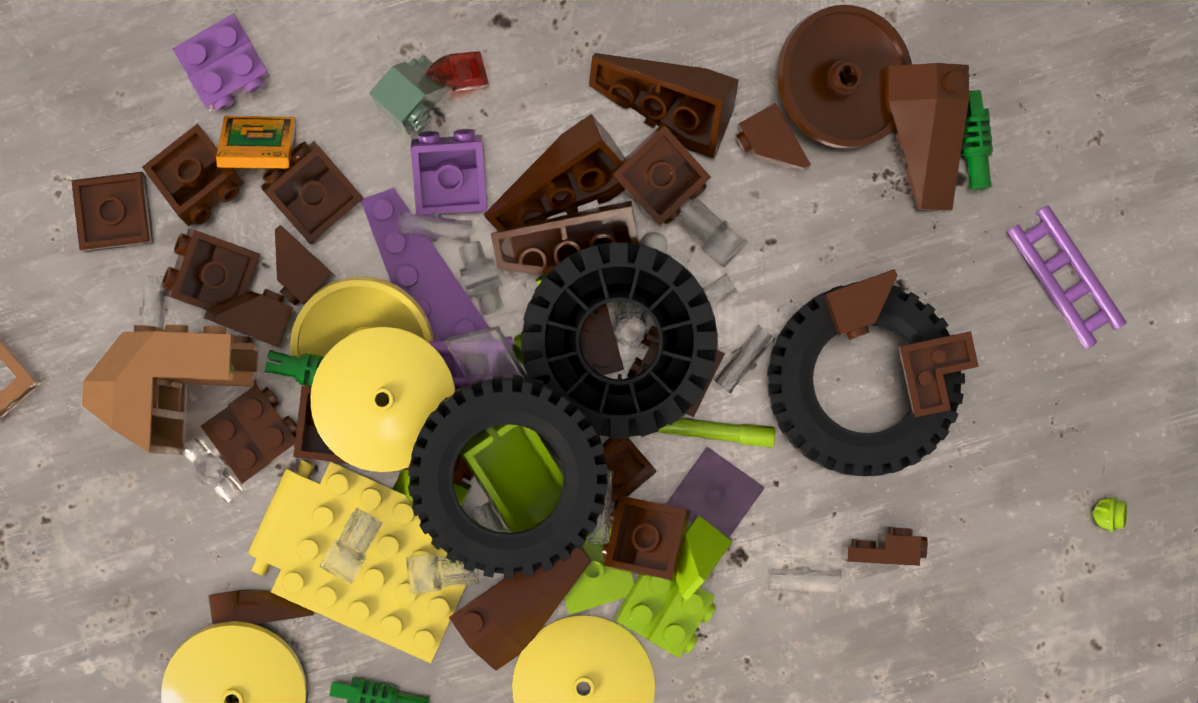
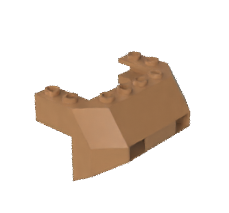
(145, 376)

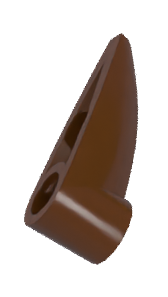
(253, 607)

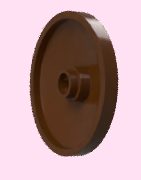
(845, 44)

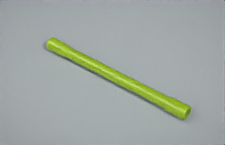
(744, 433)

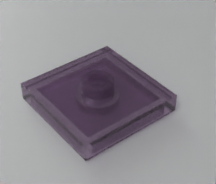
(716, 492)

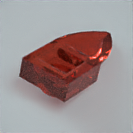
(459, 71)

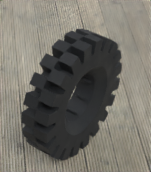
(635, 276)

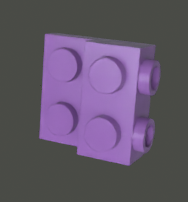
(222, 63)
(449, 172)

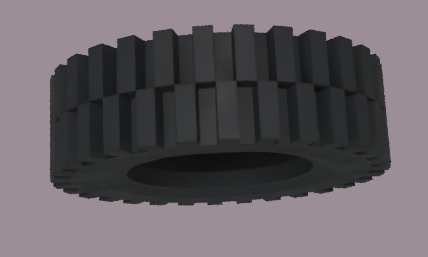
(504, 403)
(814, 431)

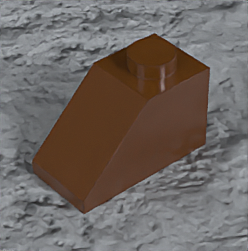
(771, 139)
(298, 268)
(859, 304)
(254, 315)

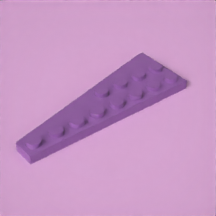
(421, 271)

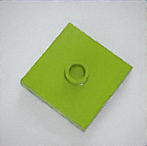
(597, 583)

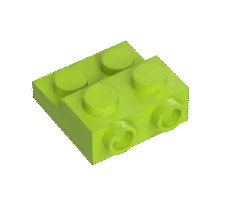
(663, 616)

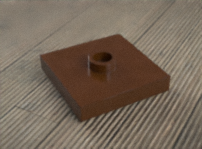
(111, 211)

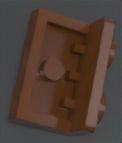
(629, 467)

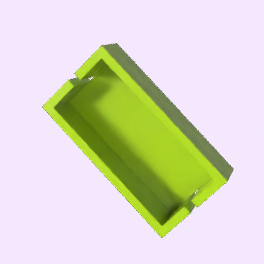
(514, 474)

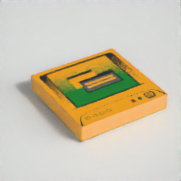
(256, 142)

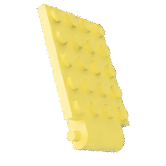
(302, 527)

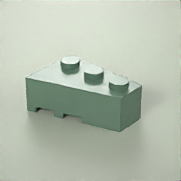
(408, 94)

